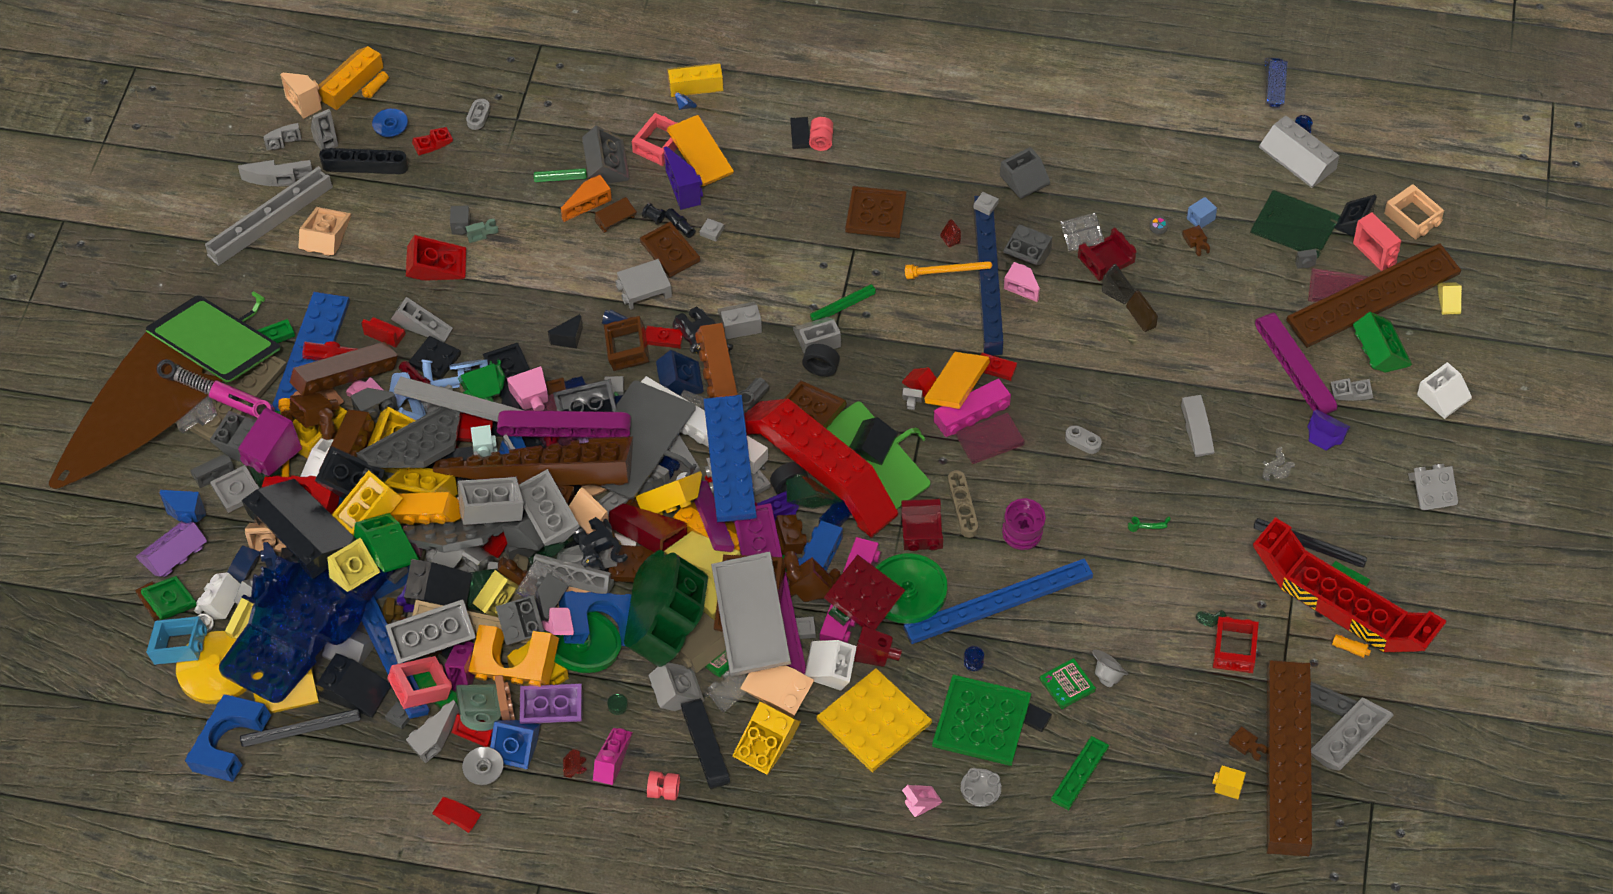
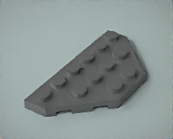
(416, 443)
(452, 535)

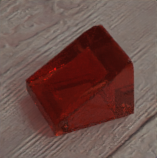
(951, 234)

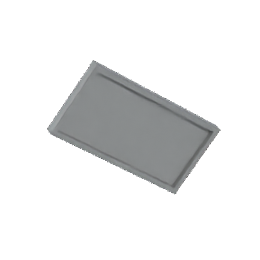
(751, 614)

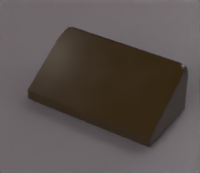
(1142, 311)

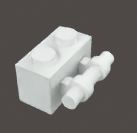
(218, 596)

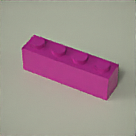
(978, 405)

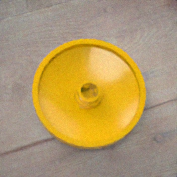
(202, 677)

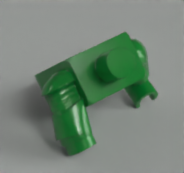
(484, 382)

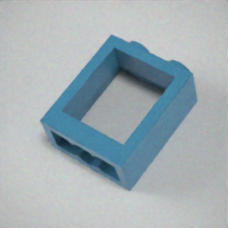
(173, 627)

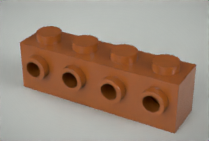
(716, 361)

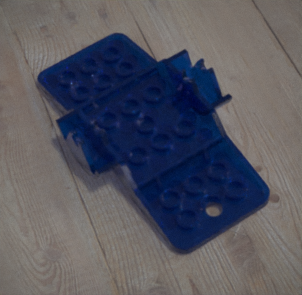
(291, 625)

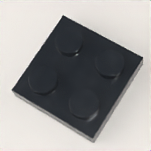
(439, 353)

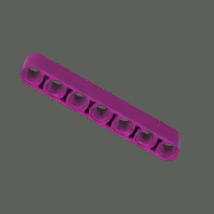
(1295, 363)
(563, 424)

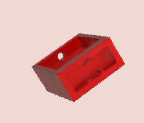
(1234, 661)

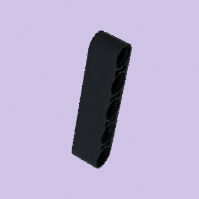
(363, 161)
(705, 743)

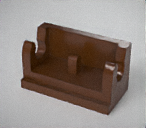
(614, 213)

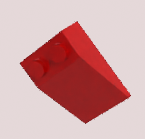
(435, 260)

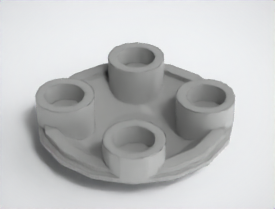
(981, 787)

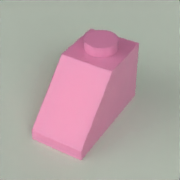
(1022, 282)

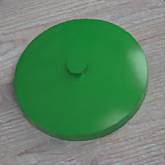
(923, 585)
(598, 650)

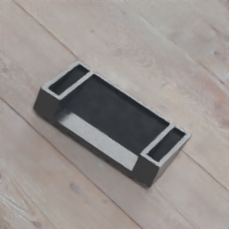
(298, 523)

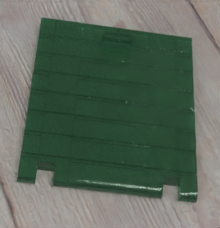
(1294, 223)

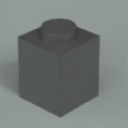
(459, 219)

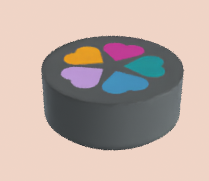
(1158, 225)

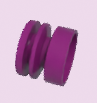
(1023, 524)

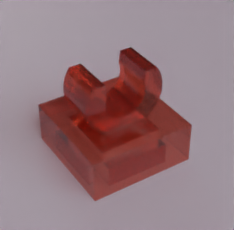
(572, 763)

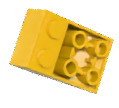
(765, 737)

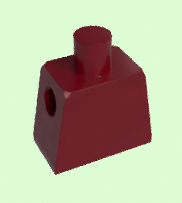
(875, 648)

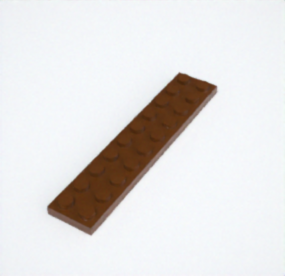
(1373, 295)

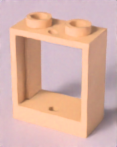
(1422, 201)

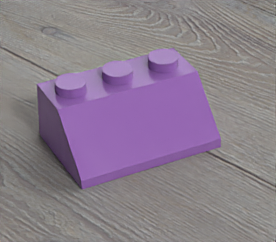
(172, 548)
(551, 703)

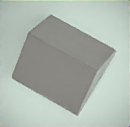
(355, 648)

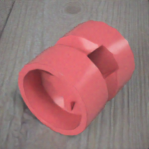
(821, 133)
(670, 784)

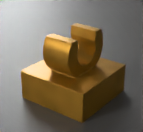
(390, 611)

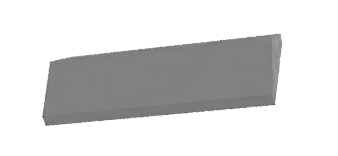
(547, 509)
(1350, 734)

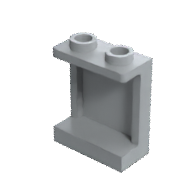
(643, 282)

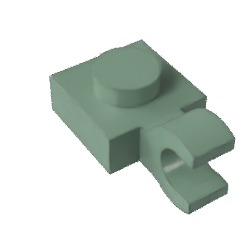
(479, 231)

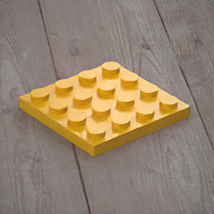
(874, 720)

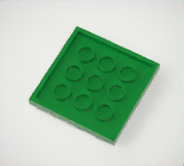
(982, 720)

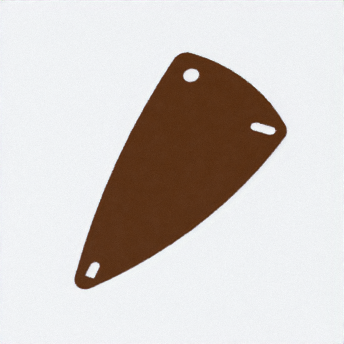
(129, 410)

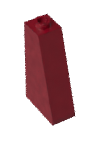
(646, 527)

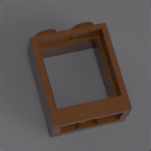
(631, 356)

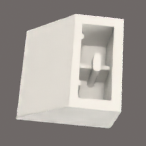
(1444, 390)
(830, 663)

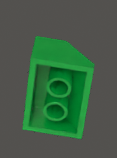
(1381, 343)

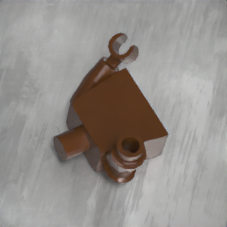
(313, 410)
(808, 579)

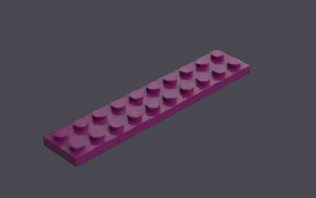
(761, 536)

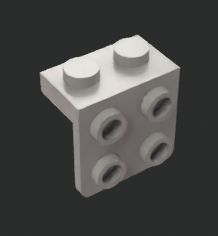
(1435, 487)

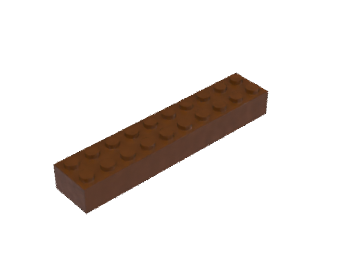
(1289, 759)

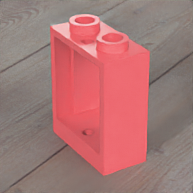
(649, 150)
(1385, 248)
(403, 689)

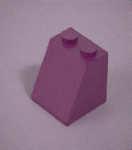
(269, 443)

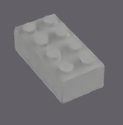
(430, 631)

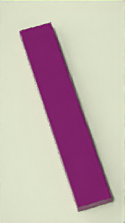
(716, 530)

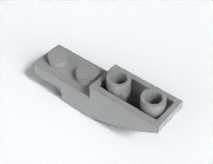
(269, 174)

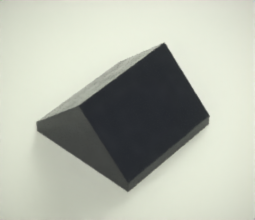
(1353, 212)
(873, 440)

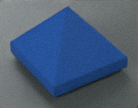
(684, 101)

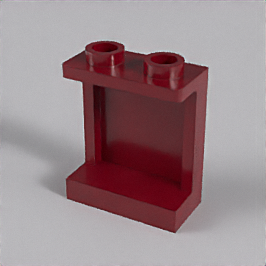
(1102, 256)
(921, 524)

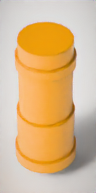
(374, 85)
(1352, 646)

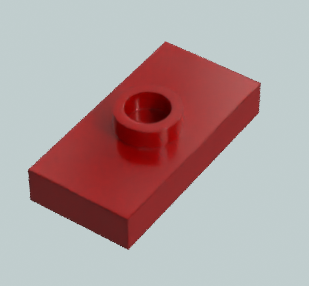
(664, 337)
(1000, 367)

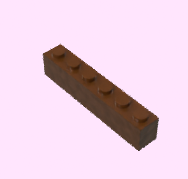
(343, 368)

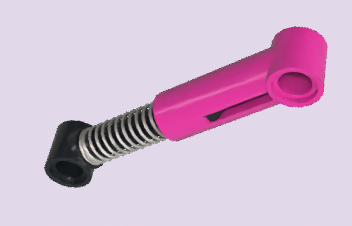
(218, 391)

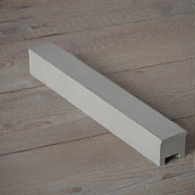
(268, 216)

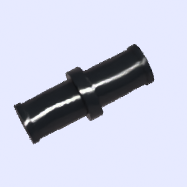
(680, 222)

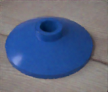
(389, 122)

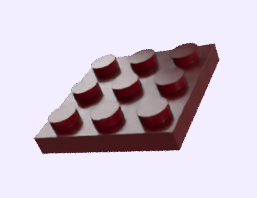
(864, 593)

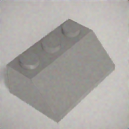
(490, 500)

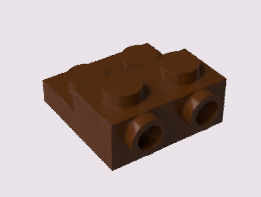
(790, 534)

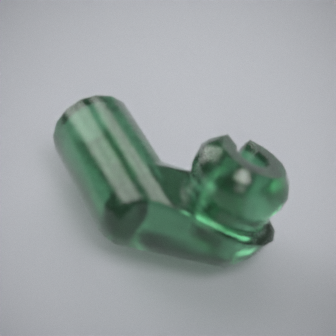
(1209, 619)

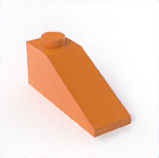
(587, 197)

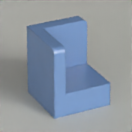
(1202, 212)

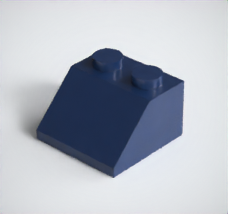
(679, 373)

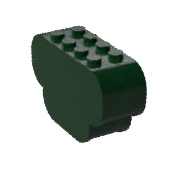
(664, 606)

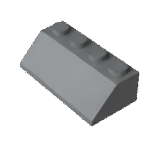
(1299, 151)

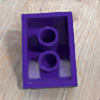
(683, 180)

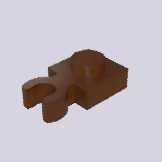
(1196, 238)
(1247, 742)

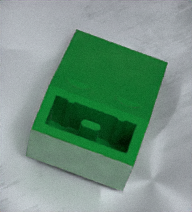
(385, 542)

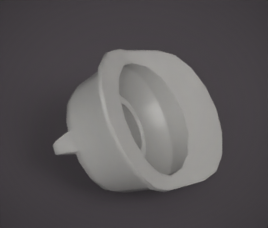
(1108, 668)

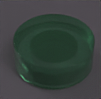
(617, 704)

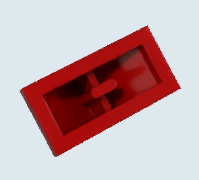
(920, 379)

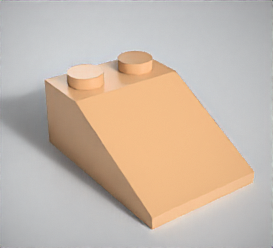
(323, 231)
(779, 687)

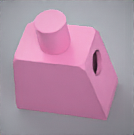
(529, 389)

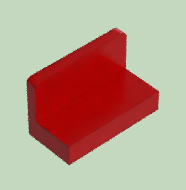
(383, 331)
(480, 737)

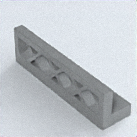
(582, 578)

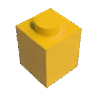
(1229, 782)

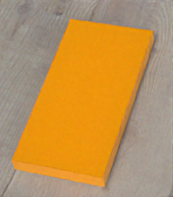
(700, 150)
(957, 380)

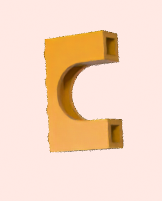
(534, 669)

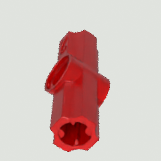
(322, 351)

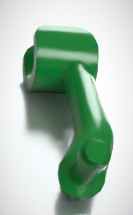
(1137, 524)

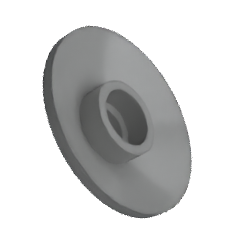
(481, 758)

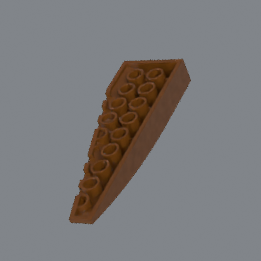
(594, 462)

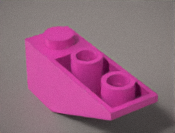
(611, 756)

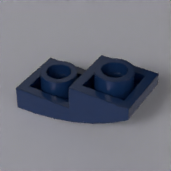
(268, 556)
(243, 563)

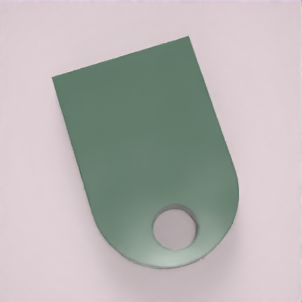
(477, 704)

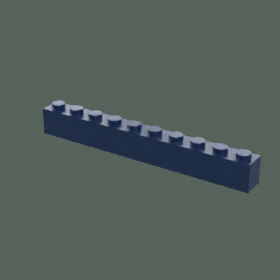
(988, 283)

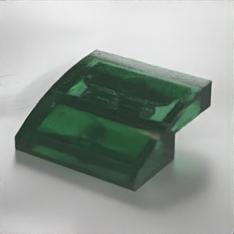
(551, 550)

